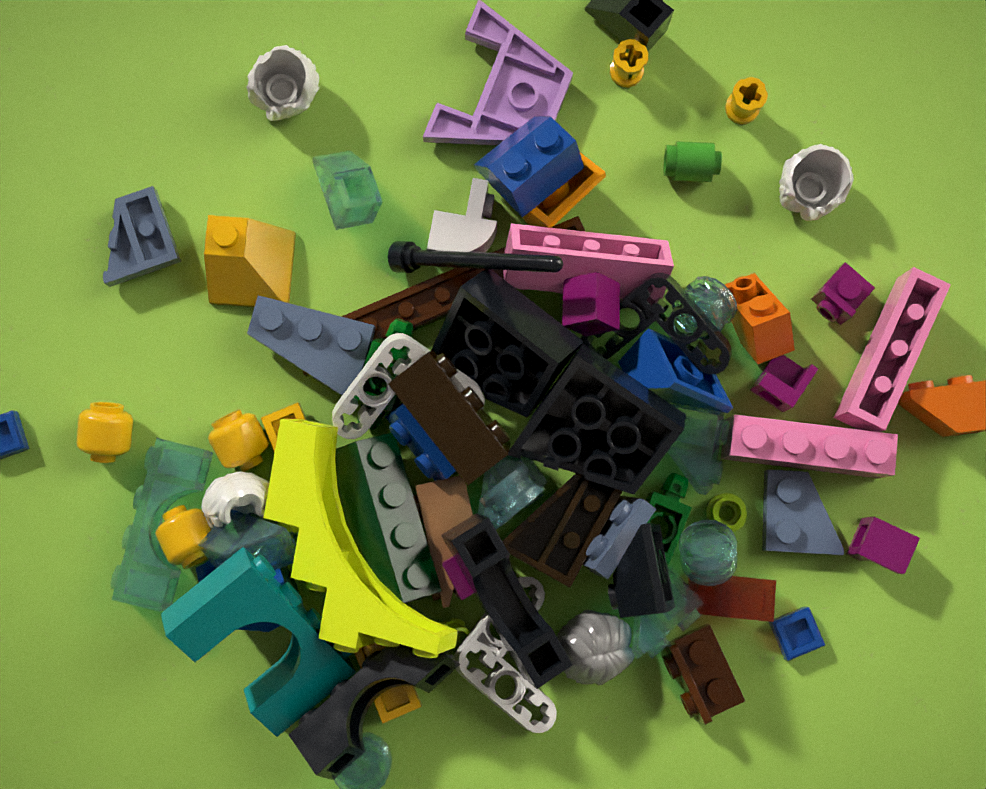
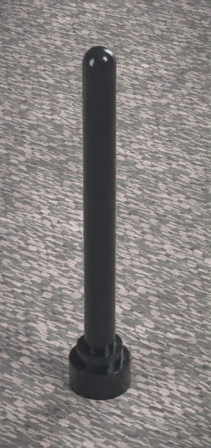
(407, 257)

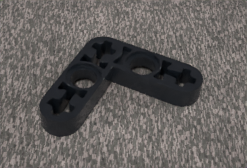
(653, 310)

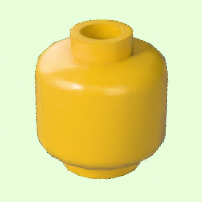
(104, 431)
(238, 440)
(181, 535)

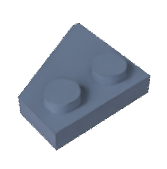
(140, 238)
(796, 516)
(615, 537)

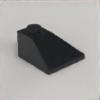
(642, 576)

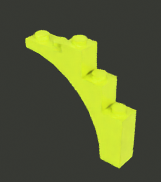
(356, 602)

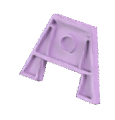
(520, 86)

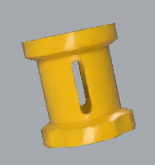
(637, 59)
(748, 88)

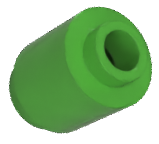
(692, 161)

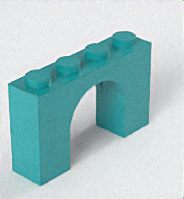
(247, 593)

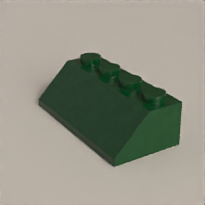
(385, 516)

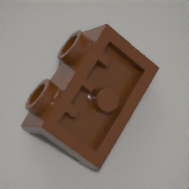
(703, 674)

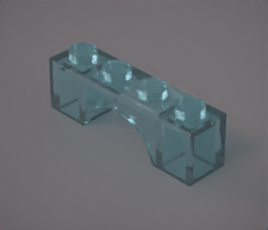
(145, 574)

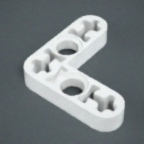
(366, 417)
(493, 652)

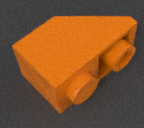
(760, 319)
(949, 408)

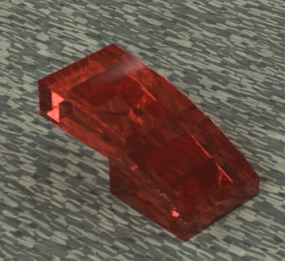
(738, 598)

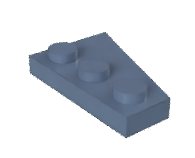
(315, 341)

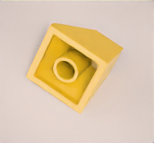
(247, 261)

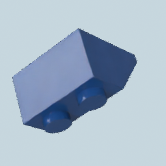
(531, 163)

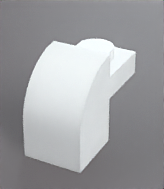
(466, 232)

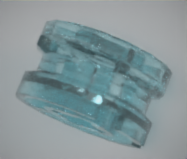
(713, 299)
(511, 494)
(708, 554)
(371, 768)

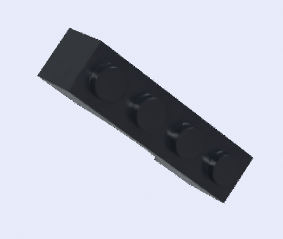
(511, 612)
(333, 733)

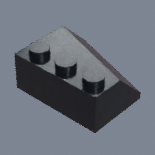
(505, 343)
(600, 425)

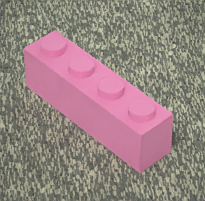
(616, 256)
(892, 351)
(810, 446)

